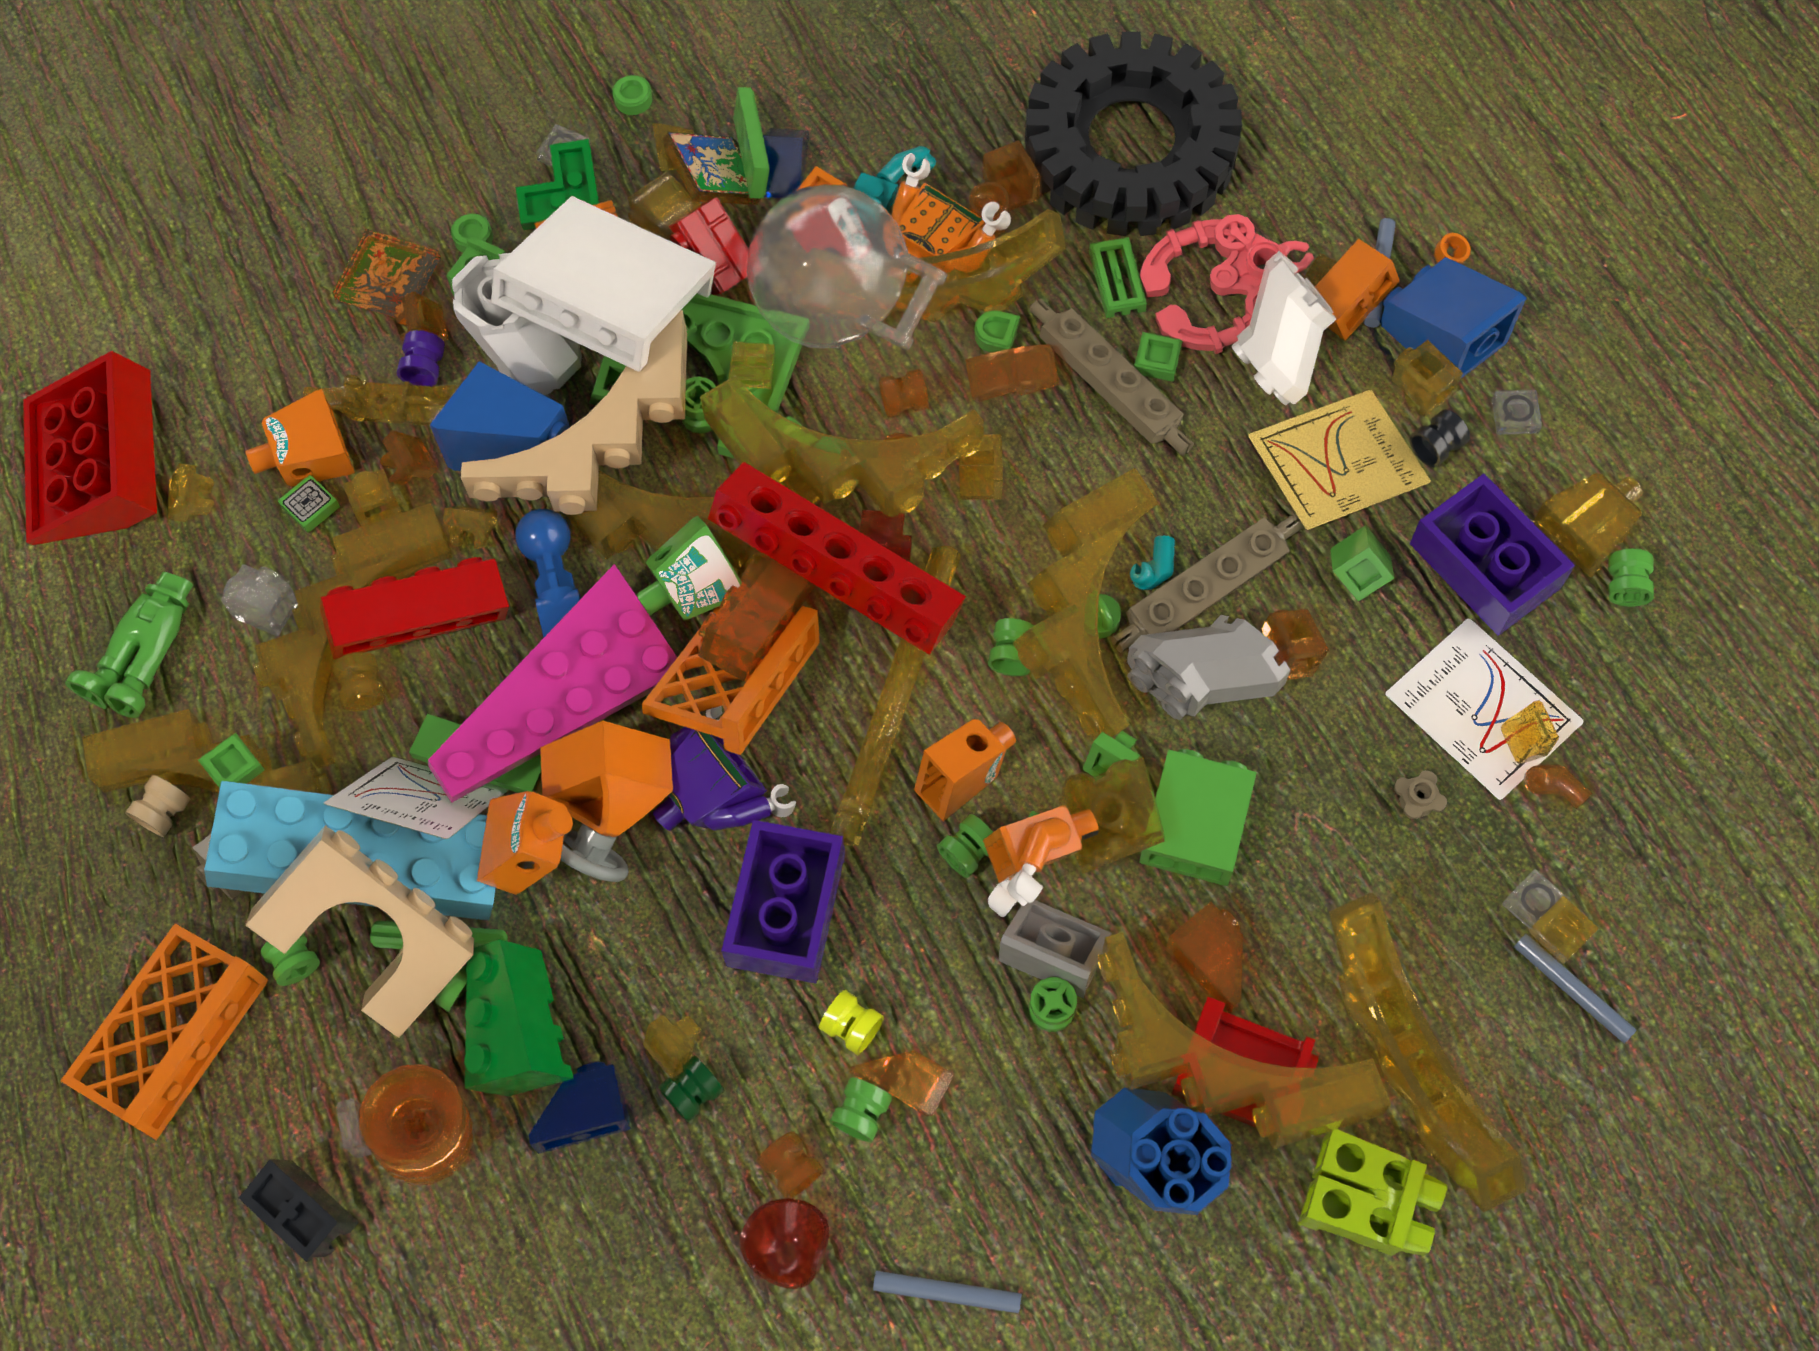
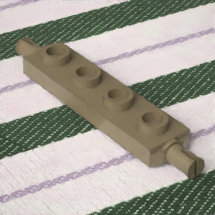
(1112, 376)
(1209, 580)

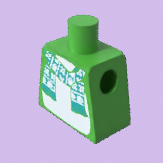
(689, 573)

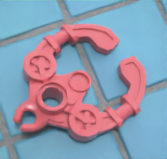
(1239, 274)

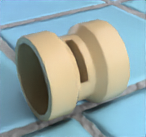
(158, 805)

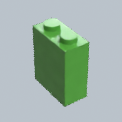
(1201, 816)

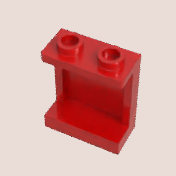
(1251, 1042)

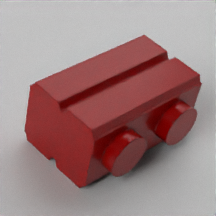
(713, 235)

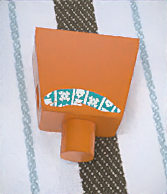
(302, 442)
(962, 765)
(522, 840)

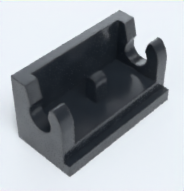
(297, 1209)

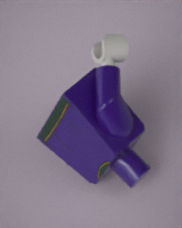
(714, 785)

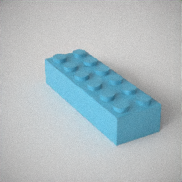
(266, 829)

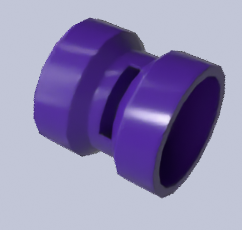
(421, 358)

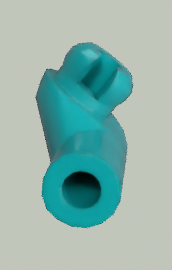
(893, 169)

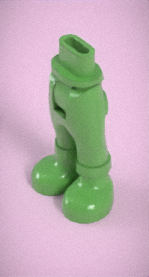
(147, 626)

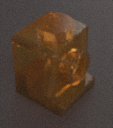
(1297, 641)

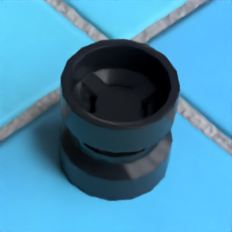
(1435, 441)

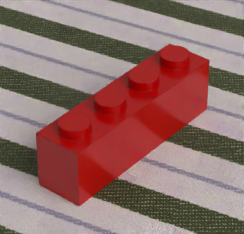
(413, 607)

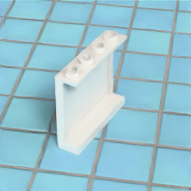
(600, 281)

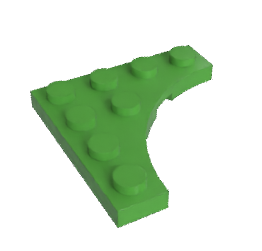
(717, 323)

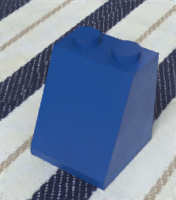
(1456, 311)
(494, 418)

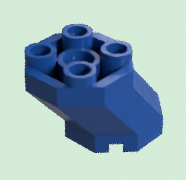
(1161, 1151)

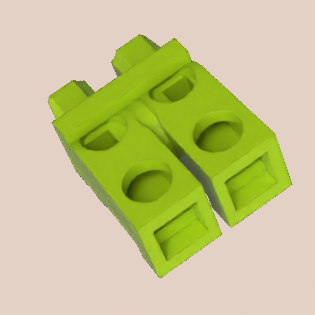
(1371, 1196)

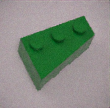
(510, 1022)

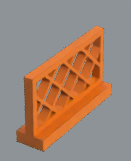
(744, 706)
(190, 1045)

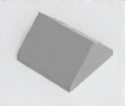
(1052, 945)

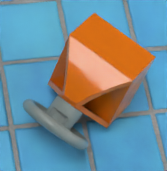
(608, 783)

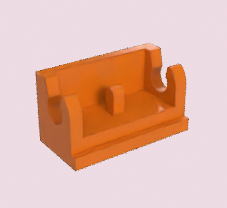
(1357, 286)

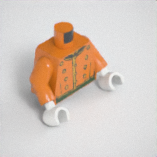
(936, 223)
(1028, 846)

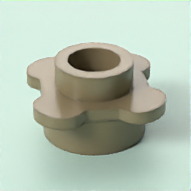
(1413, 805)

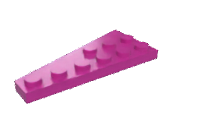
(577, 675)

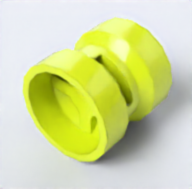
(851, 1022)

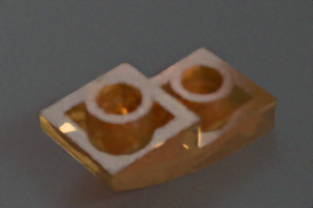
(1011, 370)

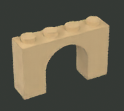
(337, 873)

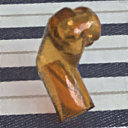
(1556, 780)

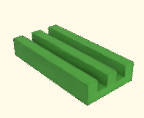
(1123, 304)

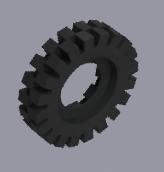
(1189, 95)

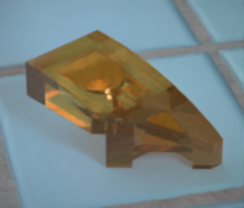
(909, 1078)

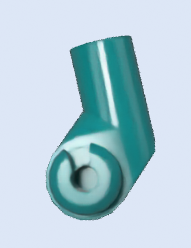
(1157, 570)

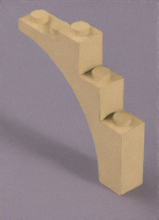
(609, 435)

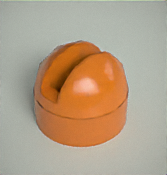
(1456, 241)

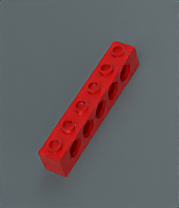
(836, 557)

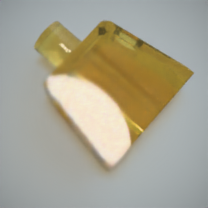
(1591, 519)

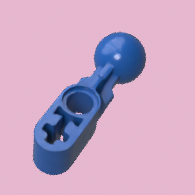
(543, 539)

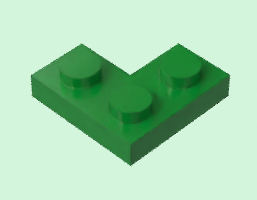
(573, 177)

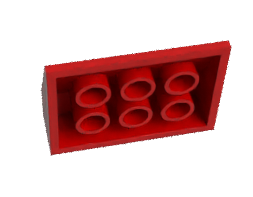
(89, 452)

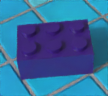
(1491, 554)
(784, 901)

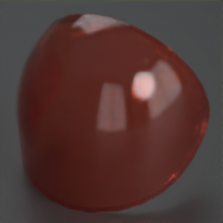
(785, 1242)

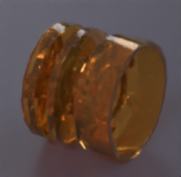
(401, 1105)

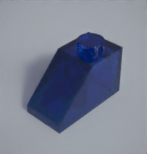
(582, 1109)

